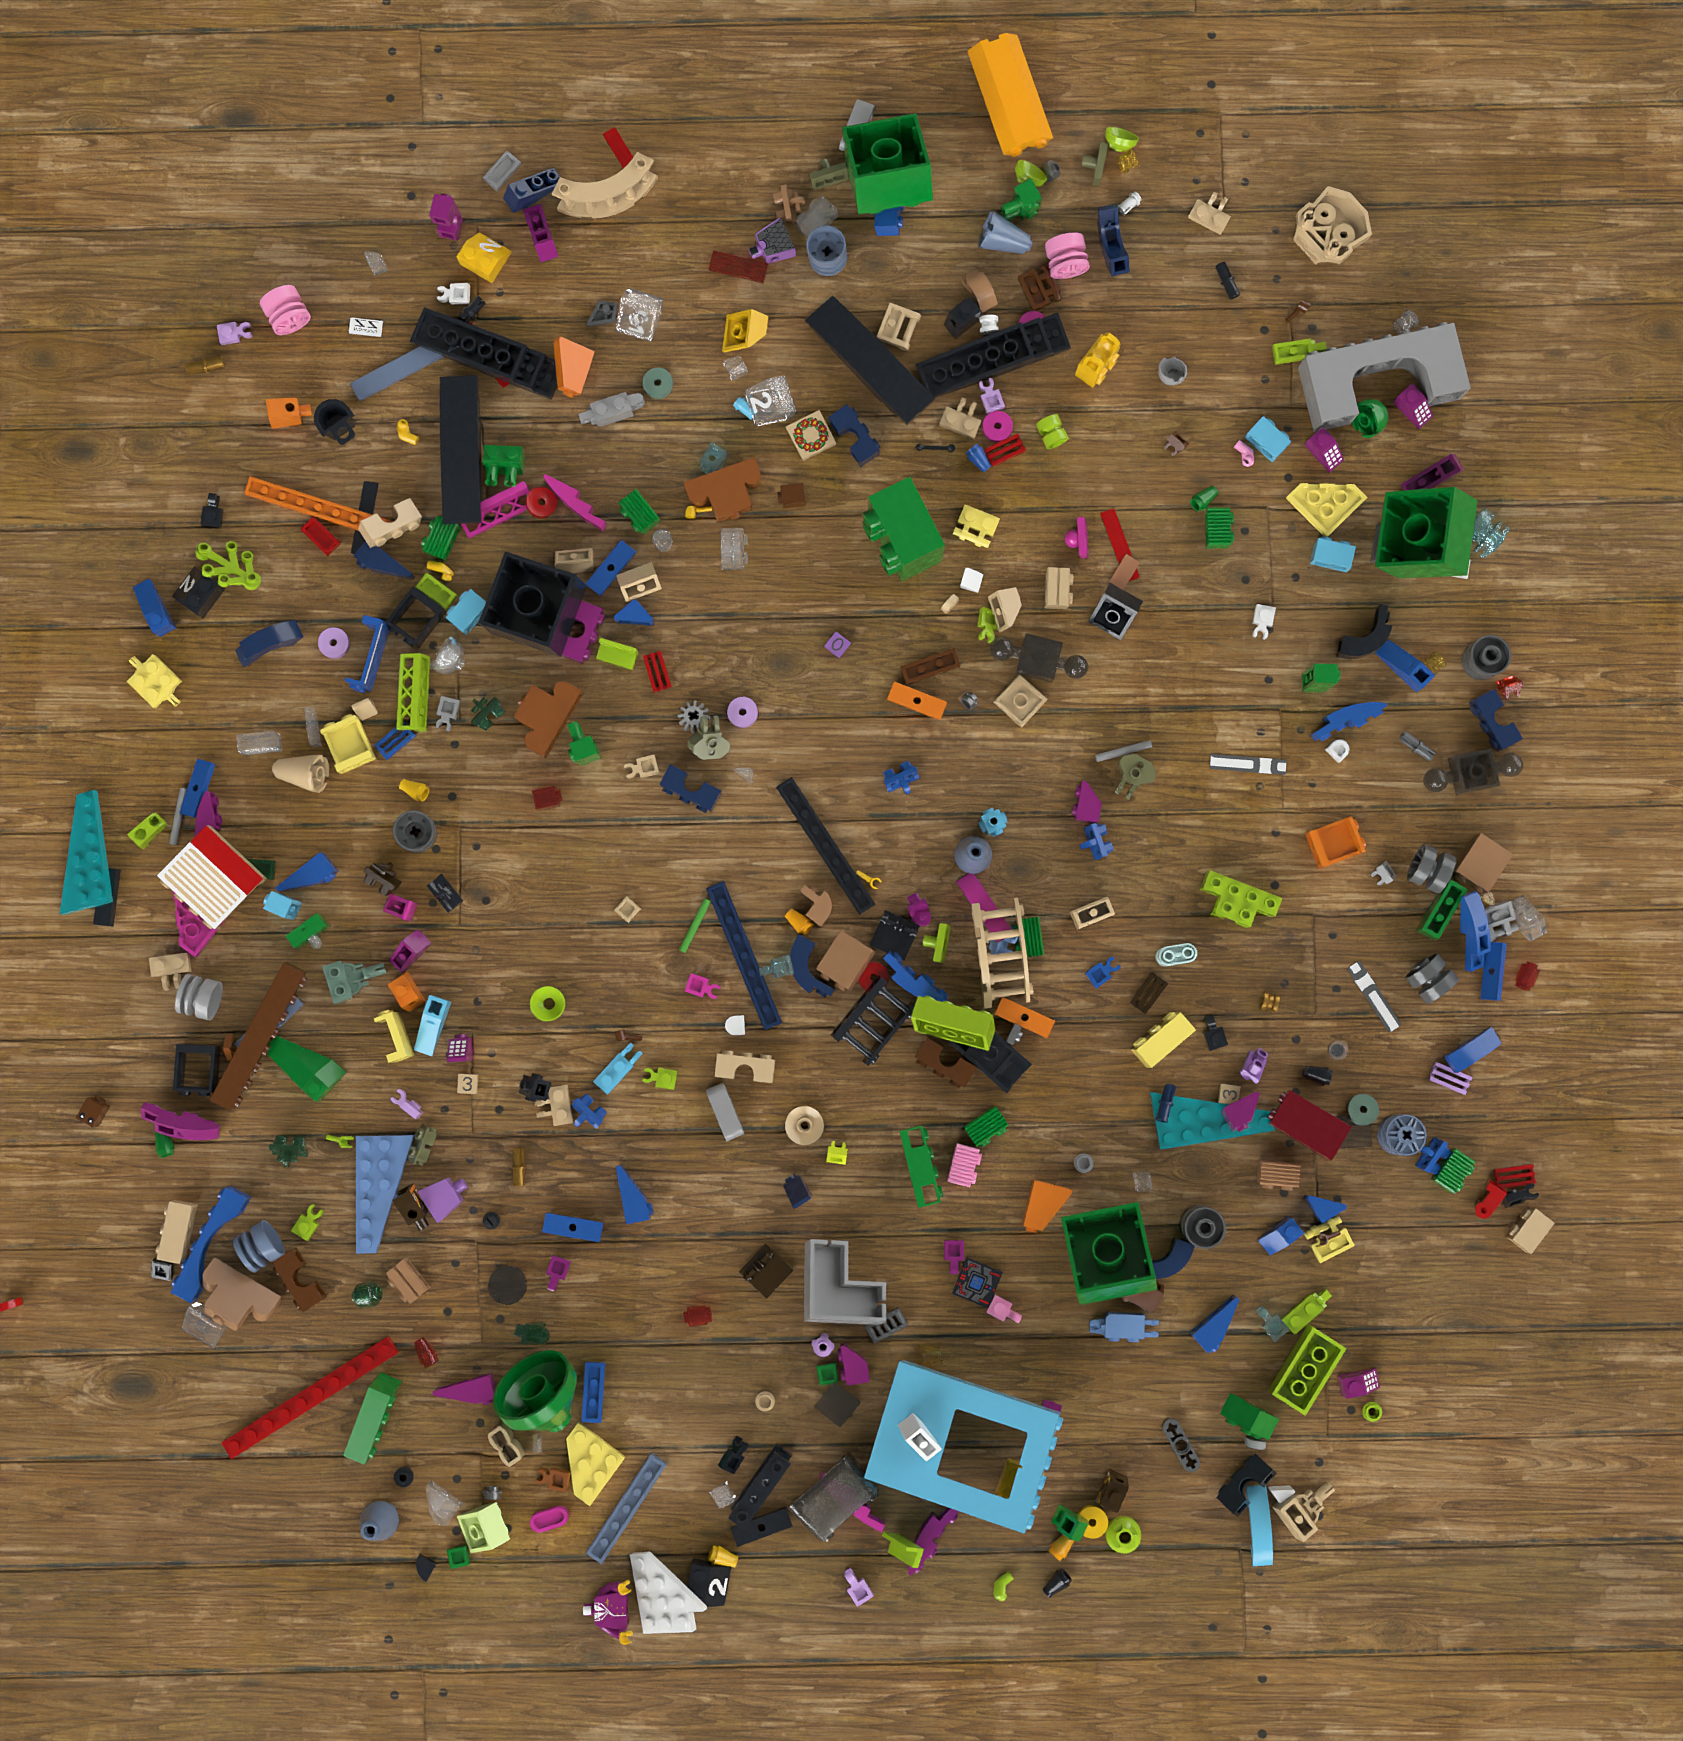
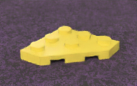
(1326, 504)
(591, 1462)

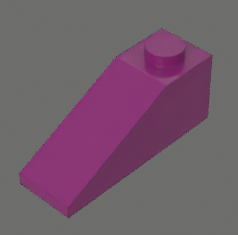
(540, 233)
(1435, 474)
(471, 1390)

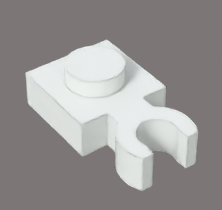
(457, 294)
(1263, 618)

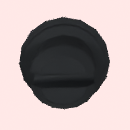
(491, 1220)

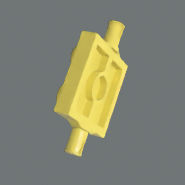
(154, 681)

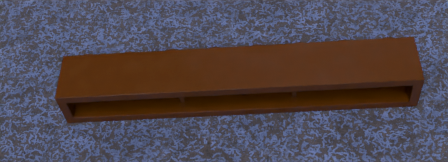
(257, 1037)

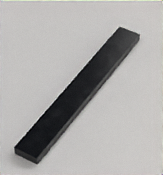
(825, 846)

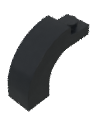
(1358, 648)

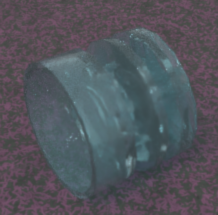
(1486, 534)

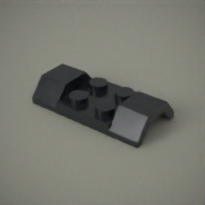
(999, 1064)

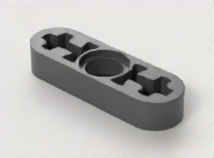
(1192, 1454)

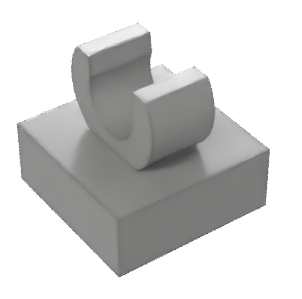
(1385, 872)

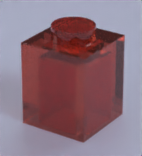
(547, 798)

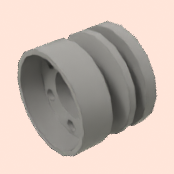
(198, 997)

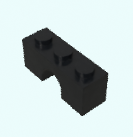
(1232, 1494)

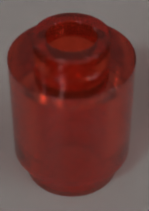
(1527, 976)
(698, 1315)

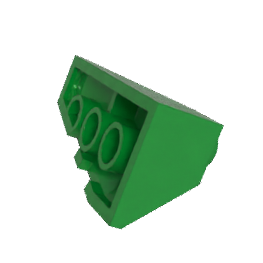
(308, 1069)

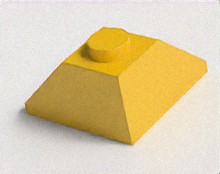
(744, 329)

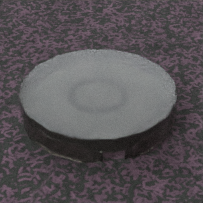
(507, 1285)

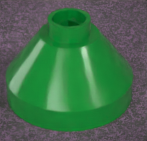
(537, 1393)

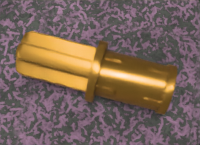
(205, 365)
(518, 1166)

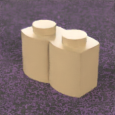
(509, 1448)

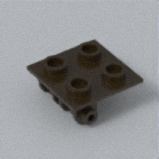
(766, 1271)

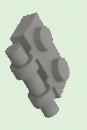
(1501, 914)

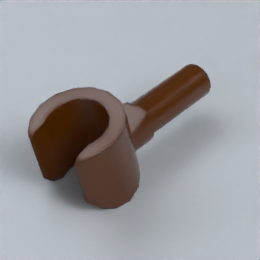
(1303, 307)
(621, 1036)
(1324, 1238)

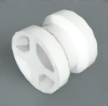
(989, 324)

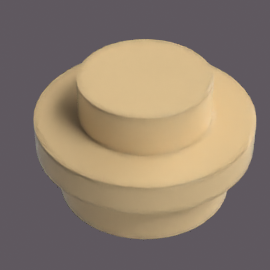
(765, 1401)

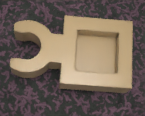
(645, 767)

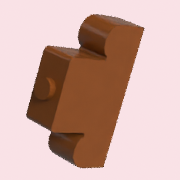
(725, 489)
(546, 715)

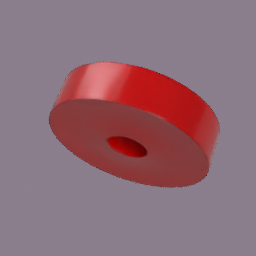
(546, 496)
(873, 968)
(11, 1304)

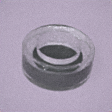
(1337, 1050)
(537, 1443)

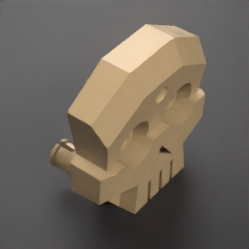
(1344, 217)

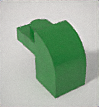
(1070, 1523)

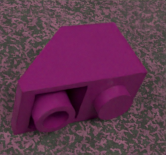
(1088, 804)
(855, 1366)

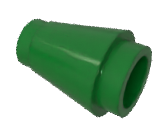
(1203, 498)
(163, 1145)

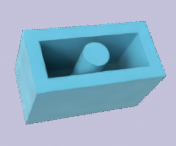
(1268, 438)
(1332, 554)
(467, 611)
(282, 905)

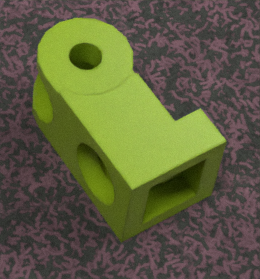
(147, 830)

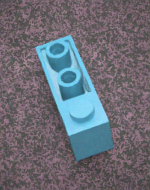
(431, 1024)

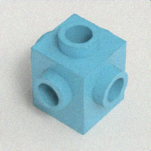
(989, 828)

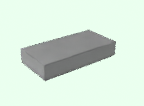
(502, 171)

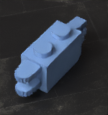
(1123, 1325)

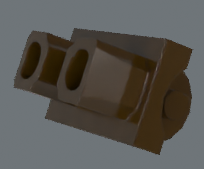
(383, 875)

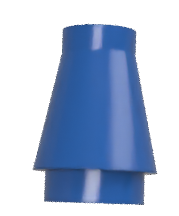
(978, 458)

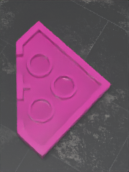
(192, 931)

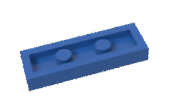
(593, 1392)

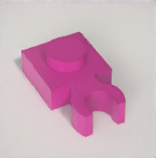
(699, 985)

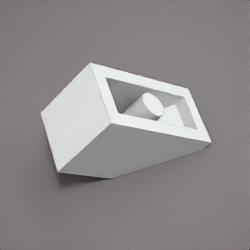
(919, 1437)

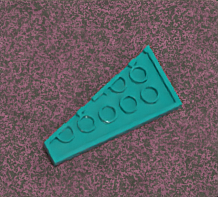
(87, 866)
(1200, 1122)

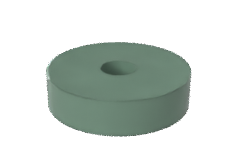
(662, 390)
(1368, 1103)

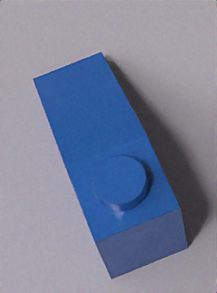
(153, 608)
(314, 872)
(634, 1201)
(1213, 1329)

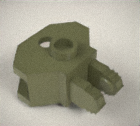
(708, 740)
(1133, 775)

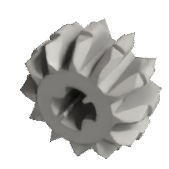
(686, 719)

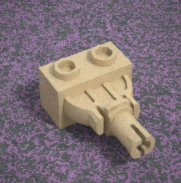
(1302, 1511)

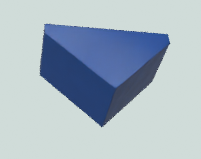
(634, 614)
(1323, 1208)

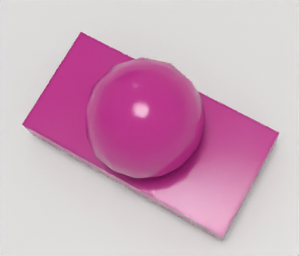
(1079, 537)

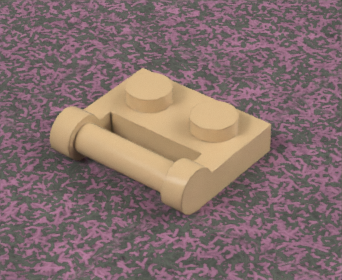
(892, 324)

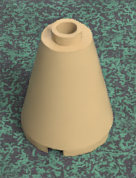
(303, 771)

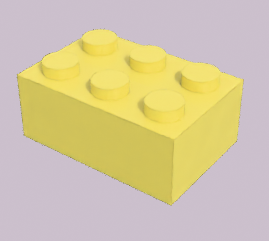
(1162, 1039)

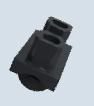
(445, 893)

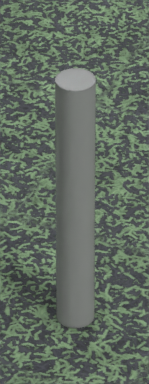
(1123, 751)
(177, 818)

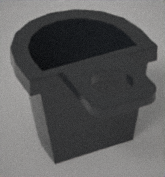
(334, 419)

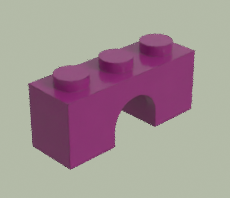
(446, 215)
(579, 648)

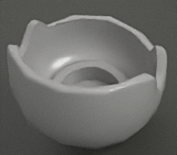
(1172, 371)

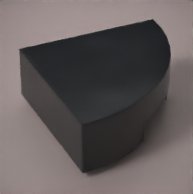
(425, 1567)

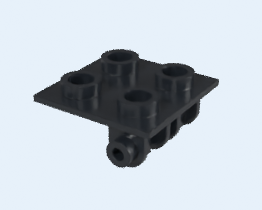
(894, 934)

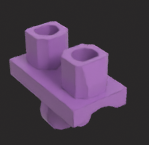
(1254, 1065)

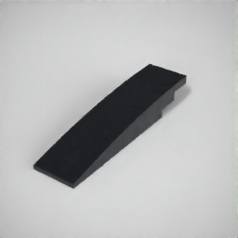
(486, 352)
(994, 355)
(870, 360)
(460, 449)

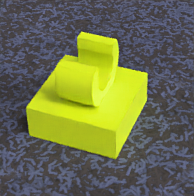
(836, 1154)

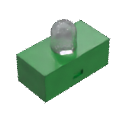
(308, 932)

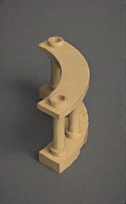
(608, 195)
(986, 959)

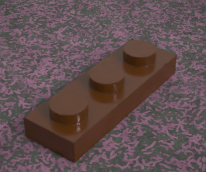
(930, 666)

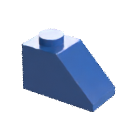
(1280, 1235)

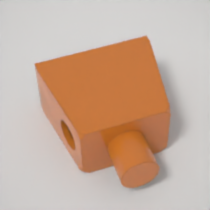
(286, 412)
(406, 992)

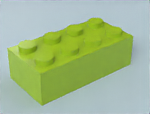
(953, 1022)
(1306, 1369)

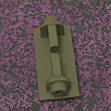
(424, 1136)

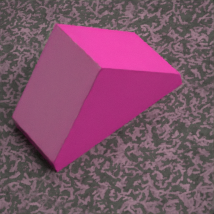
(400, 907)

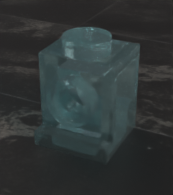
(720, 455)

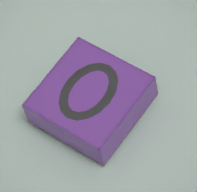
(837, 645)

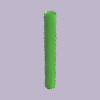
(694, 926)

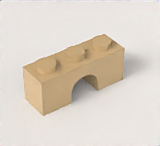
(378, 532)
(728, 1063)

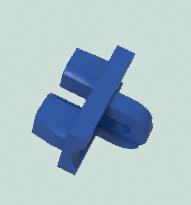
(902, 779)
(1095, 842)
(581, 1106)
(1435, 1149)

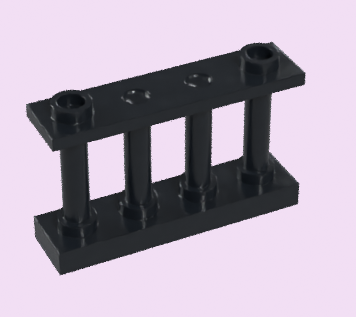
(854, 1017)
(760, 1486)

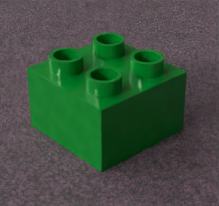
(887, 164)
(904, 529)
(1426, 533)
(1109, 1253)

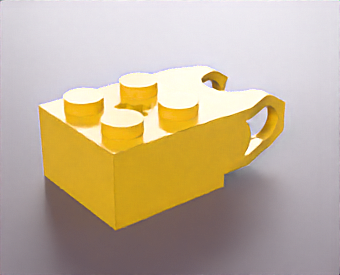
(1098, 360)

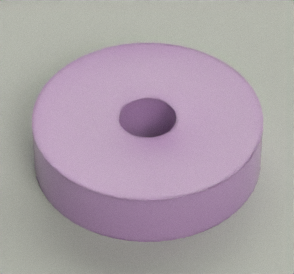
(339, 649)
(739, 704)

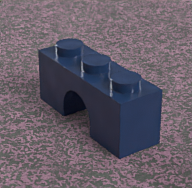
(846, 421)
(1485, 708)
(704, 798)

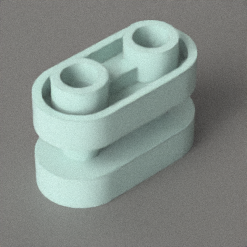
(1176, 954)

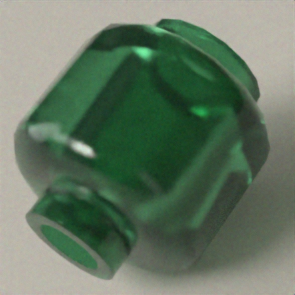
(367, 1294)

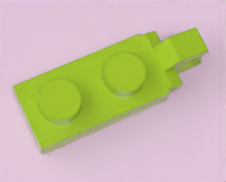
(1295, 350)
(1306, 1311)

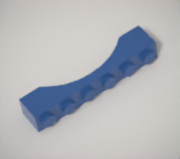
(190, 1281)

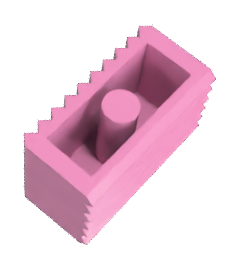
(963, 1165)

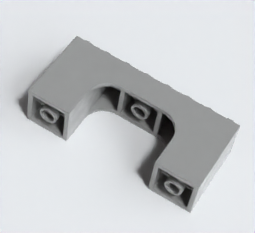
(1428, 354)

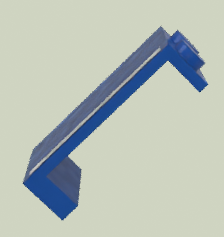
(374, 655)

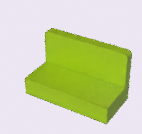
(617, 654)
(904, 1549)

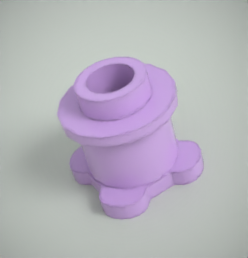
(823, 1340)

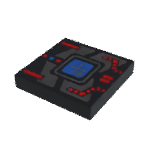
(977, 1282)

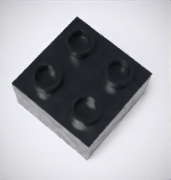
(532, 604)

